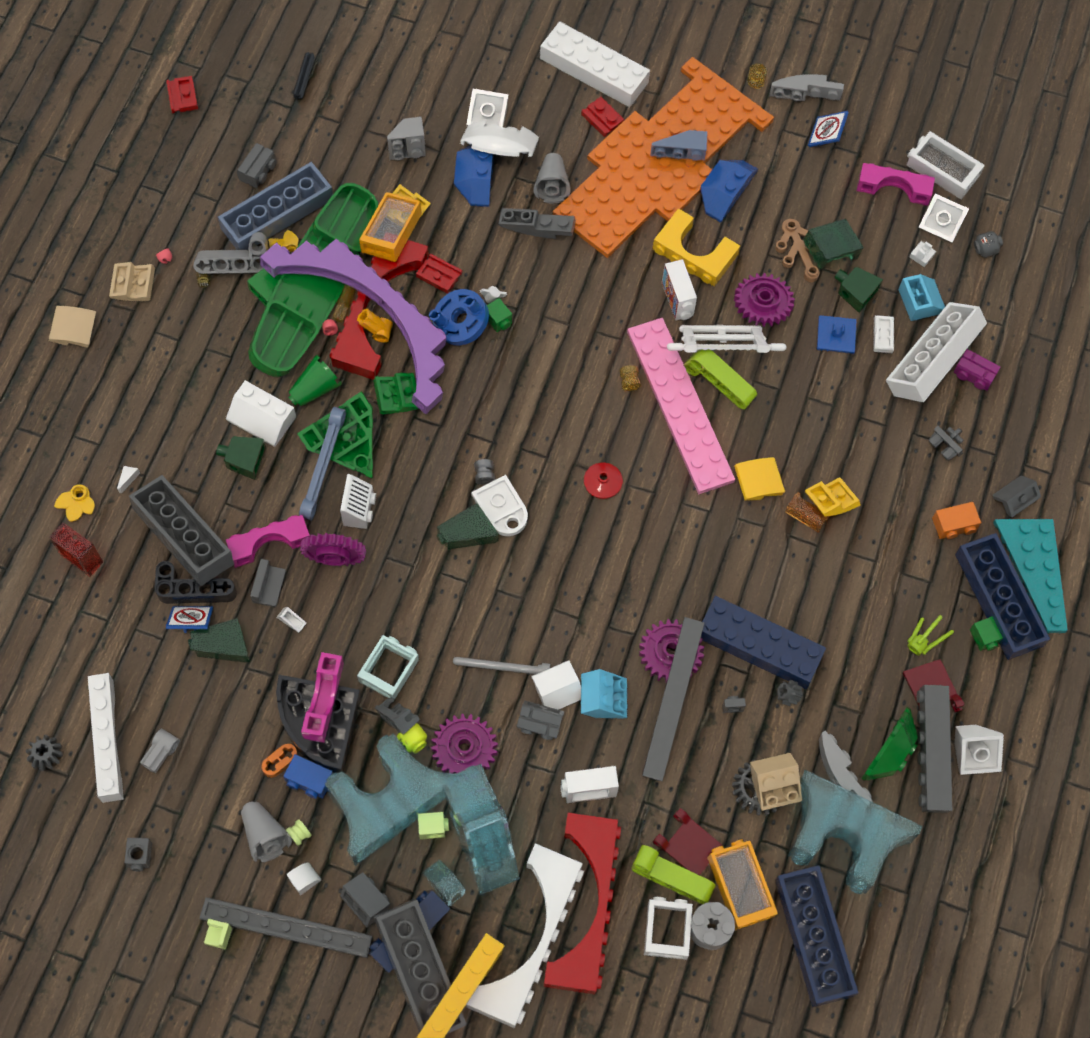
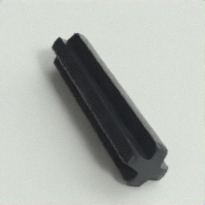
(303, 75)

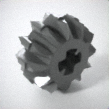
(48, 757)

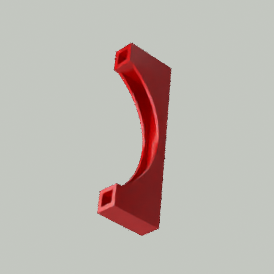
(352, 348)
(580, 967)

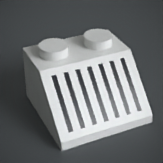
(357, 503)

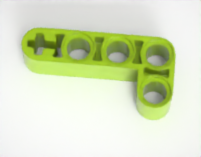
(721, 376)
(672, 876)

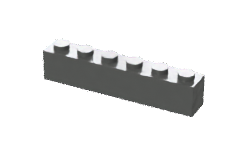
(935, 749)

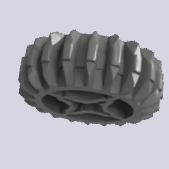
(741, 780)

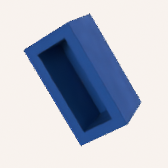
(307, 776)

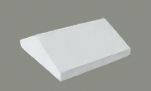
(487, 106)
(943, 218)
(558, 686)

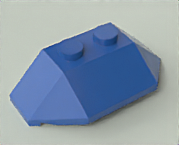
(474, 175)
(725, 186)

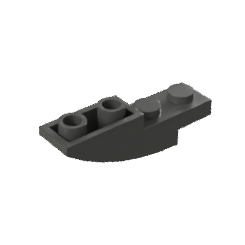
(536, 224)

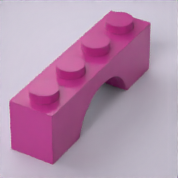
(916, 186)
(246, 545)
(321, 707)

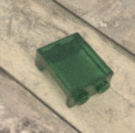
(832, 242)

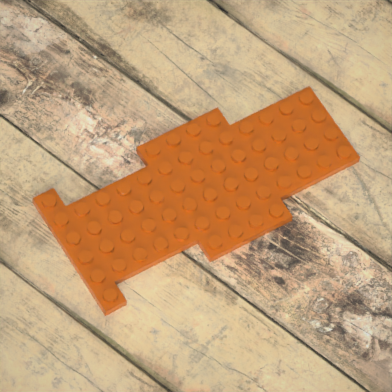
(636, 185)

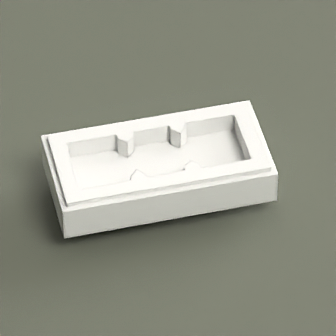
(883, 334)

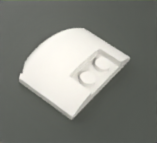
(500, 140)

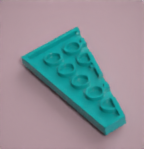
(1036, 561)

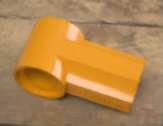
(378, 326)

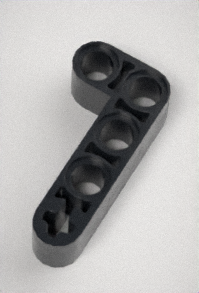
(195, 594)

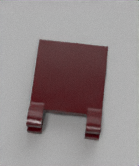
(932, 674)
(689, 844)

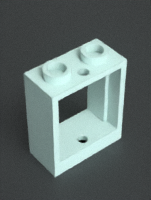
(379, 685)

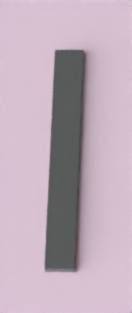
(673, 699)
(287, 927)

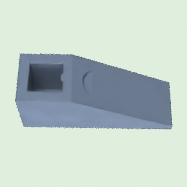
(684, 145)

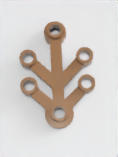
(798, 246)

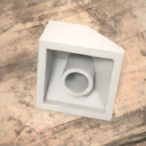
(978, 749)

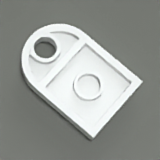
(502, 505)

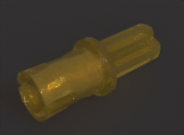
(343, 303)

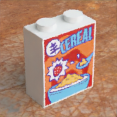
(679, 290)

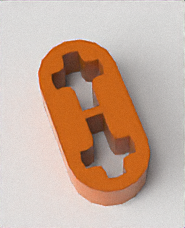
(277, 756)

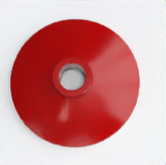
(603, 488)

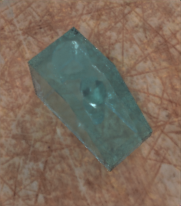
(444, 882)

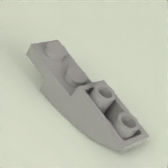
(811, 85)
(836, 765)

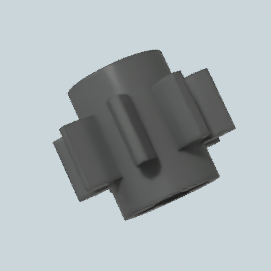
(789, 692)

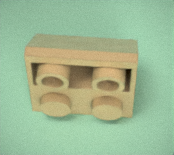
(776, 781)

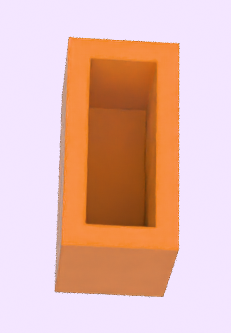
(956, 520)

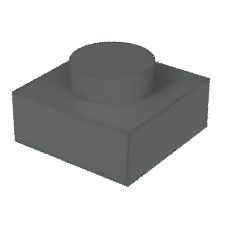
(733, 704)

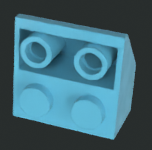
(921, 297)
(603, 694)

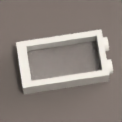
(949, 165)

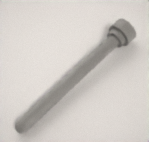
(501, 665)

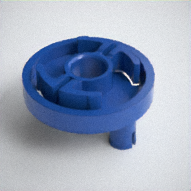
(453, 305)

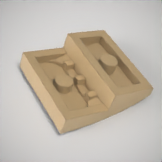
(132, 282)
(72, 326)

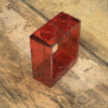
(76, 551)

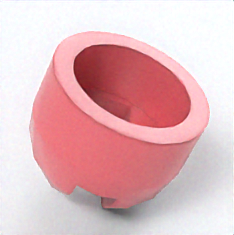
(164, 256)
(329, 327)

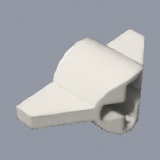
(492, 294)

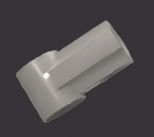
(162, 746)

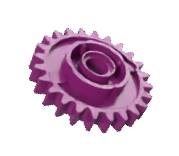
(764, 299)
(333, 549)
(656, 645)
(460, 732)

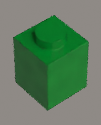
(499, 315)
(986, 634)

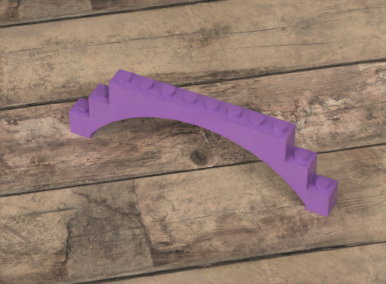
(343, 266)

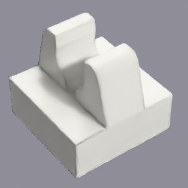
(923, 253)

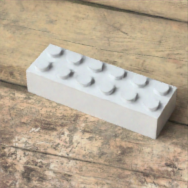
(594, 64)
(936, 351)

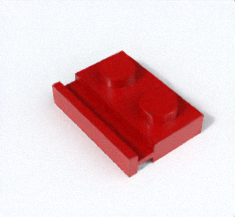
(182, 94)
(602, 116)
(439, 273)

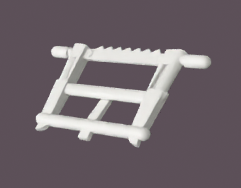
(755, 336)

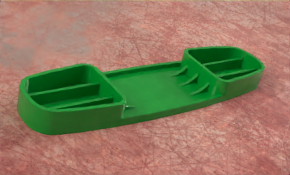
(305, 300)

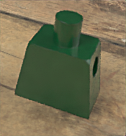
(858, 287)
(243, 455)

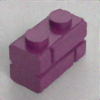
(976, 370)

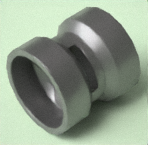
(484, 471)

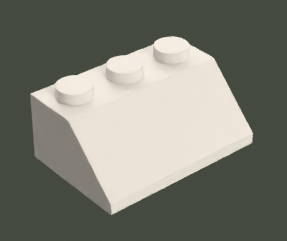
(260, 413)

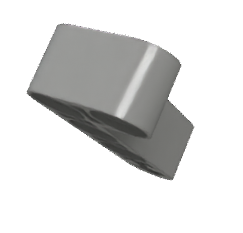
(230, 257)

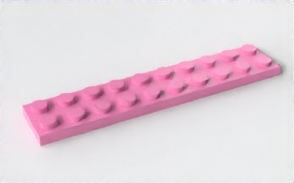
(681, 406)

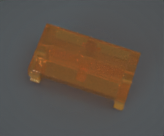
(806, 513)

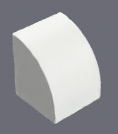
(303, 877)

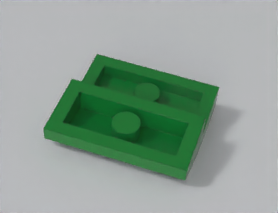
(395, 393)

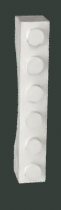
(104, 739)

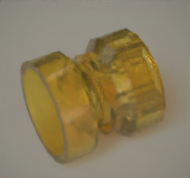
(757, 75)
(630, 380)

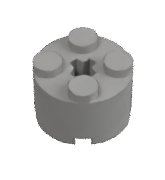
(715, 914)

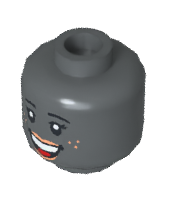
(988, 244)

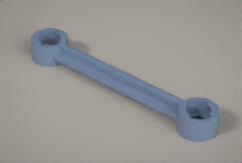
(309, 504)

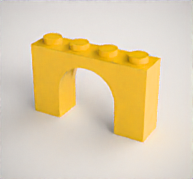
(708, 267)

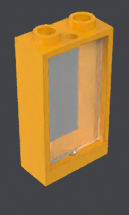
(390, 226)
(742, 883)

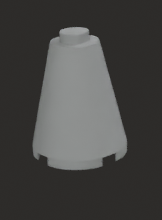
(552, 180)
(263, 833)

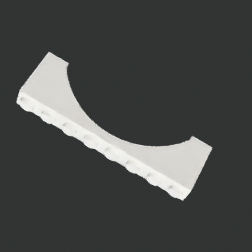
(507, 997)

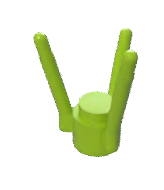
(918, 644)

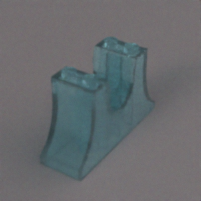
(383, 815)
(864, 825)
(481, 828)

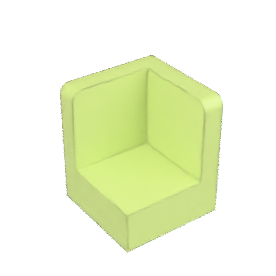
(218, 934)

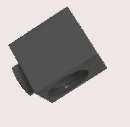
(134, 845)

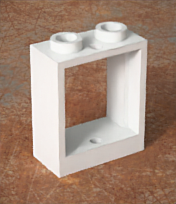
(590, 784)
(668, 950)

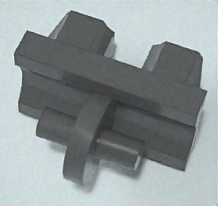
(940, 436)

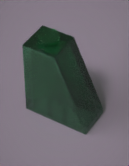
(467, 529)
(220, 642)

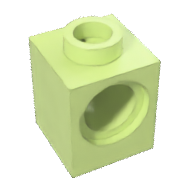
(432, 825)

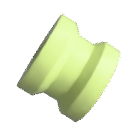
(298, 832)

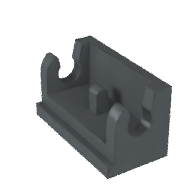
(397, 717)

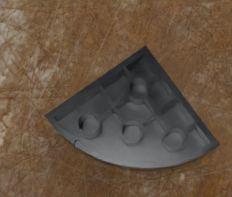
(293, 701)

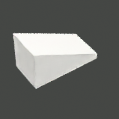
(127, 477)
(291, 619)

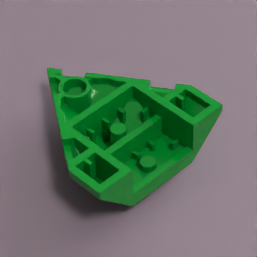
(354, 439)
(895, 749)

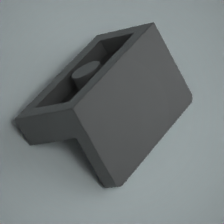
(1018, 495)
(267, 584)

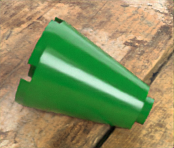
(313, 383)

